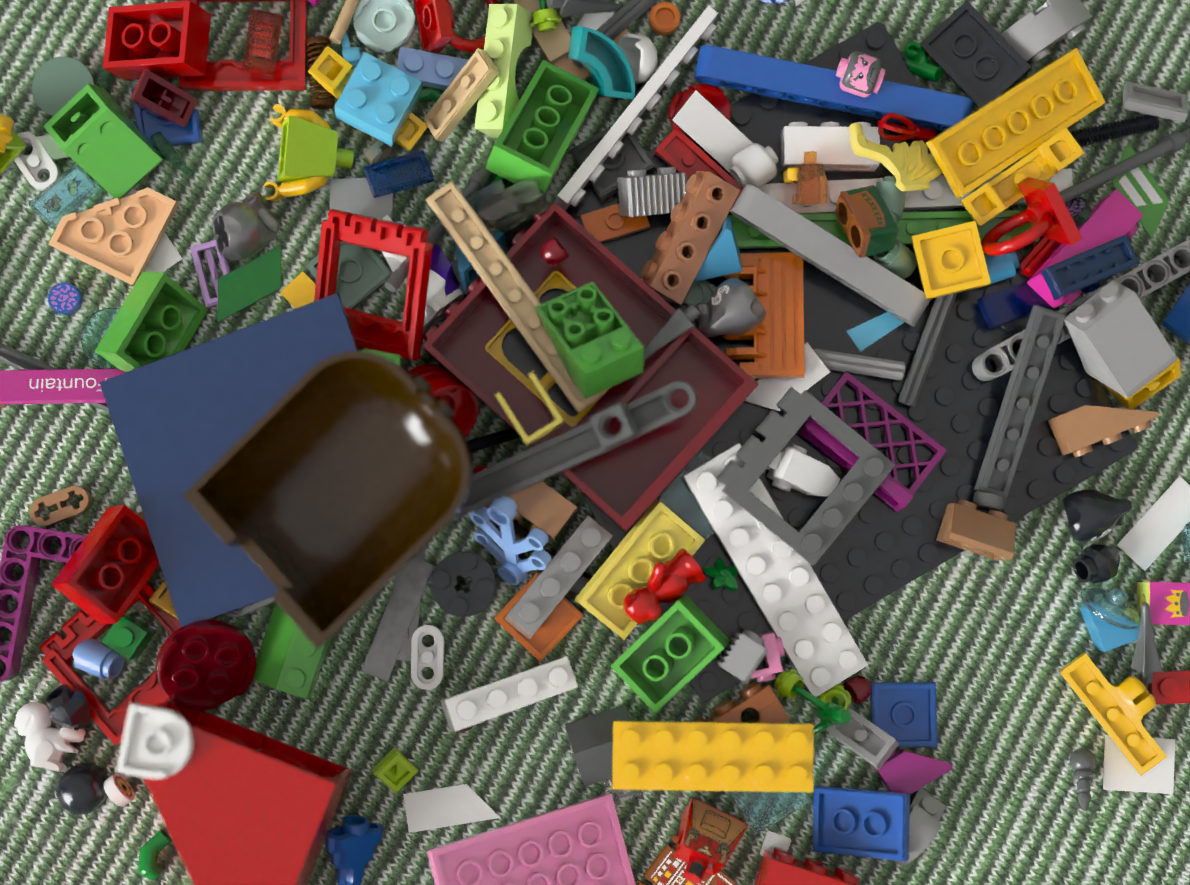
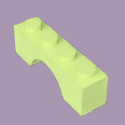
(506, 36)

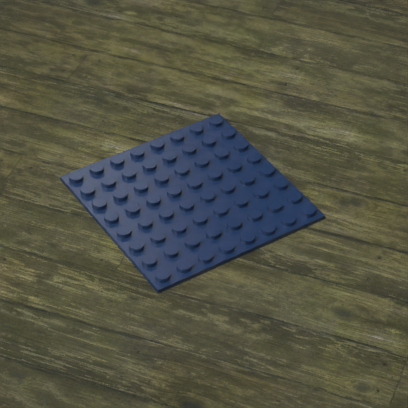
(186, 415)

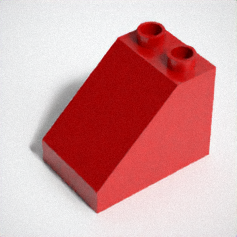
(247, 804)

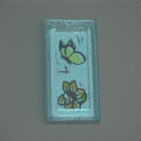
(64, 195)

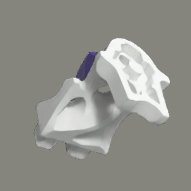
(441, 286)

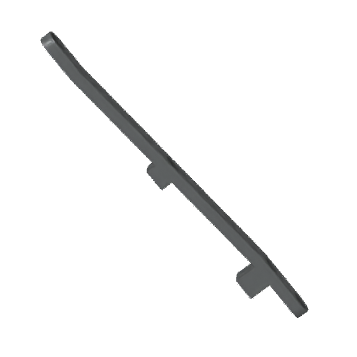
(562, 453)

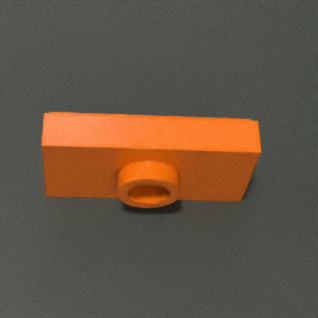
(608, 224)

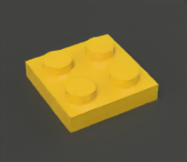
(950, 260)

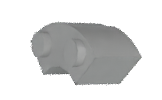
(1046, 27)

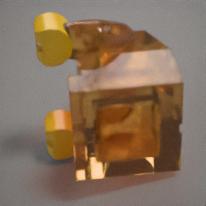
(810, 181)

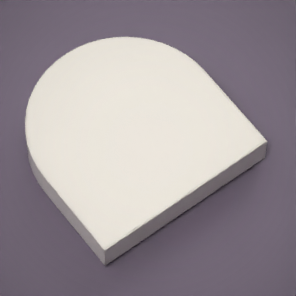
(154, 742)

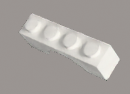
(508, 694)

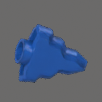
(352, 847)

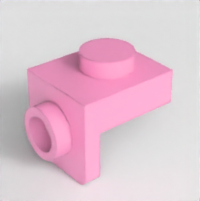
(771, 658)

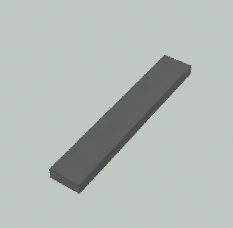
(1020, 401)

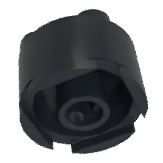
(445, 583)

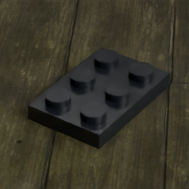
(975, 55)

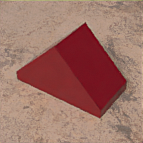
(163, 99)

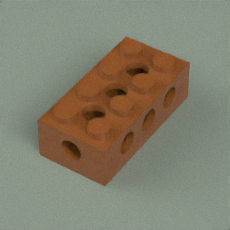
(755, 695)

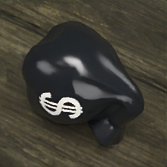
(1094, 514)

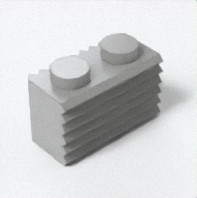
(651, 193)
(742, 655)

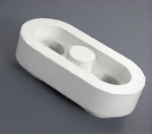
(33, 167)
(427, 657)

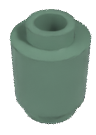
(892, 197)
(899, 260)

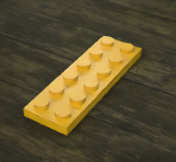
(1015, 122)
(712, 756)

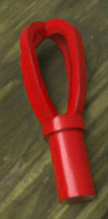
(911, 132)

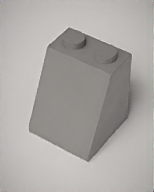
(1118, 340)

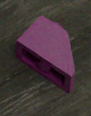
(910, 771)

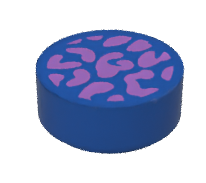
(65, 298)

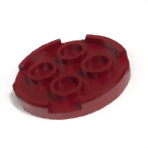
(205, 664)

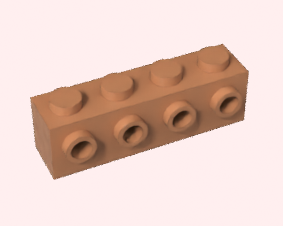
(689, 236)

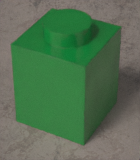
(129, 637)

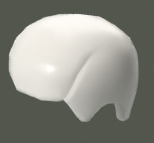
(640, 54)

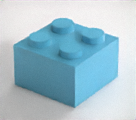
(378, 99)

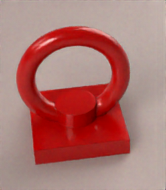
(435, 27)
(1045, 212)

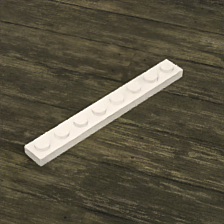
(630, 119)

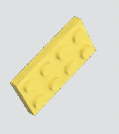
(651, 540)

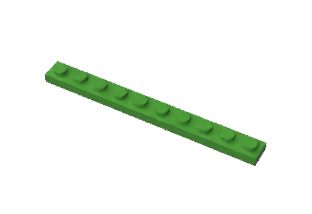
(909, 225)

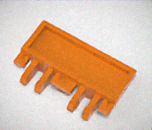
(780, 337)

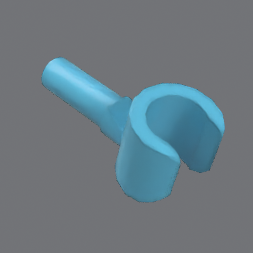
(350, 54)

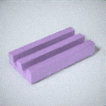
(195, 251)

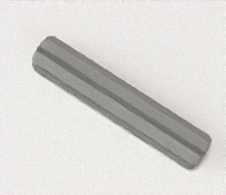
(862, 364)

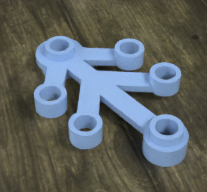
(511, 568)

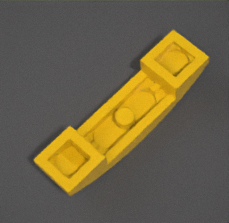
(334, 73)
(1039, 164)

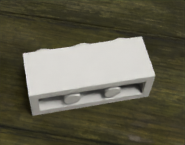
(829, 142)

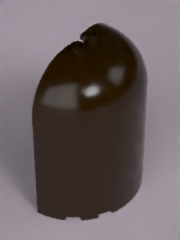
(339, 486)

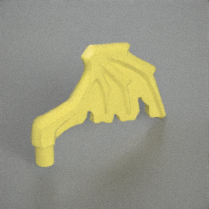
(909, 165)

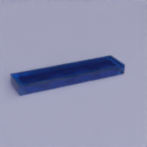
(1015, 303)

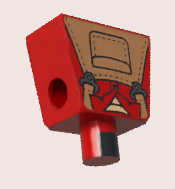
(706, 839)

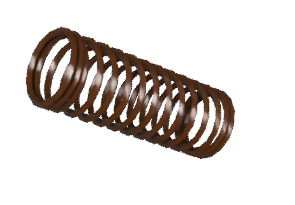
(320, 103)

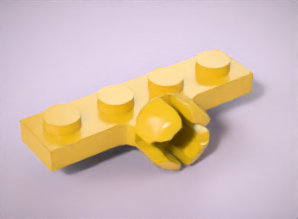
(1117, 710)

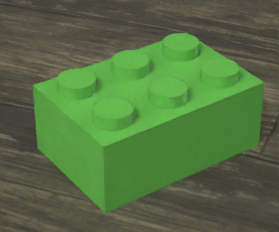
(670, 653)

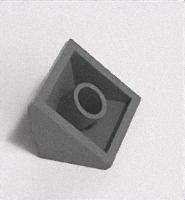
(593, 743)

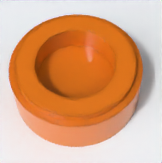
(664, 18)

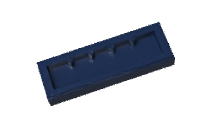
(1090, 267)

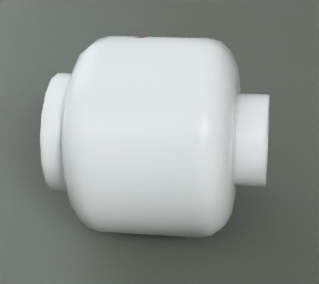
(754, 165)

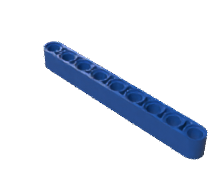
(822, 88)

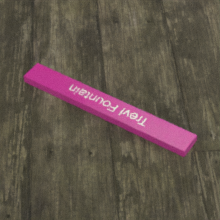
(54, 386)

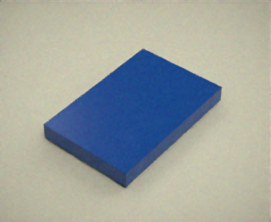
(861, 823)

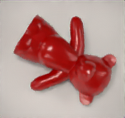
(665, 585)

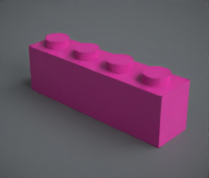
(1108, 220)

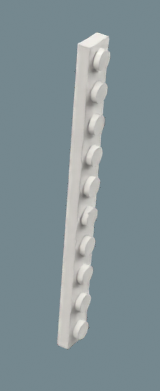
(936, 197)

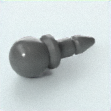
(1083, 764)

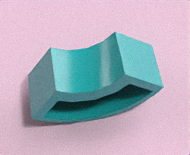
(604, 62)

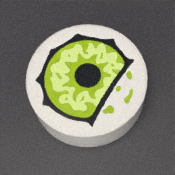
(118, 790)

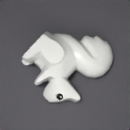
(43, 743)

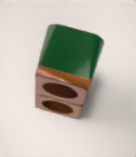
(866, 221)

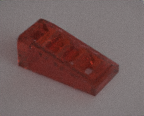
(262, 41)

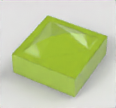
(395, 770)

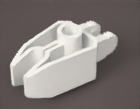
(802, 473)

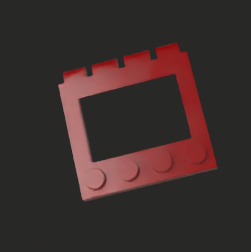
(288, 75)
(385, 236)
(60, 654)

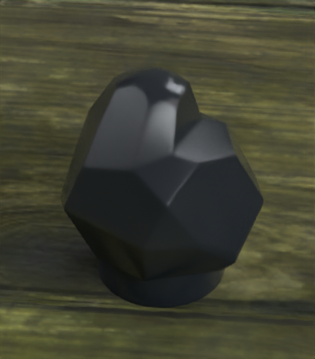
(1097, 563)
(68, 707)

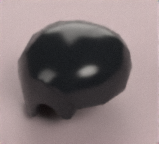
(82, 788)

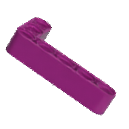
(24, 588)

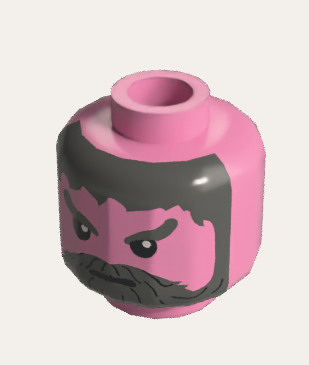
(860, 74)

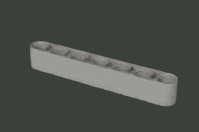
(829, 254)

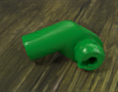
(918, 63)
(148, 855)

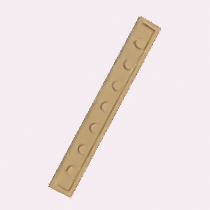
(503, 282)

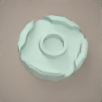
(384, 24)

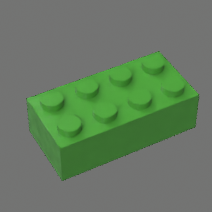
(542, 126)

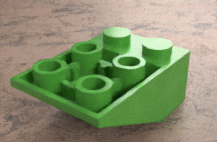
(103, 140)
(591, 339)

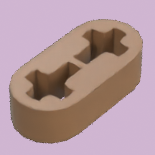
(58, 499)

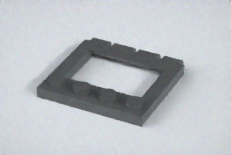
(840, 504)

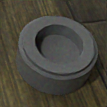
(989, 501)

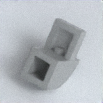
(923, 822)

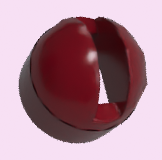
(553, 252)
(859, 688)

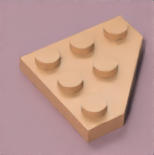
(117, 233)

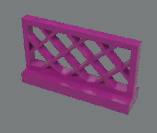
(890, 489)

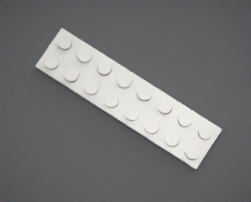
(778, 581)

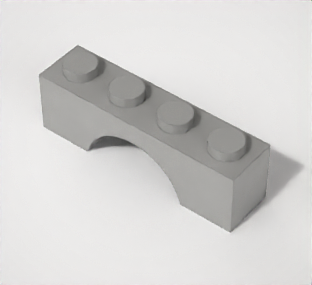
(558, 577)

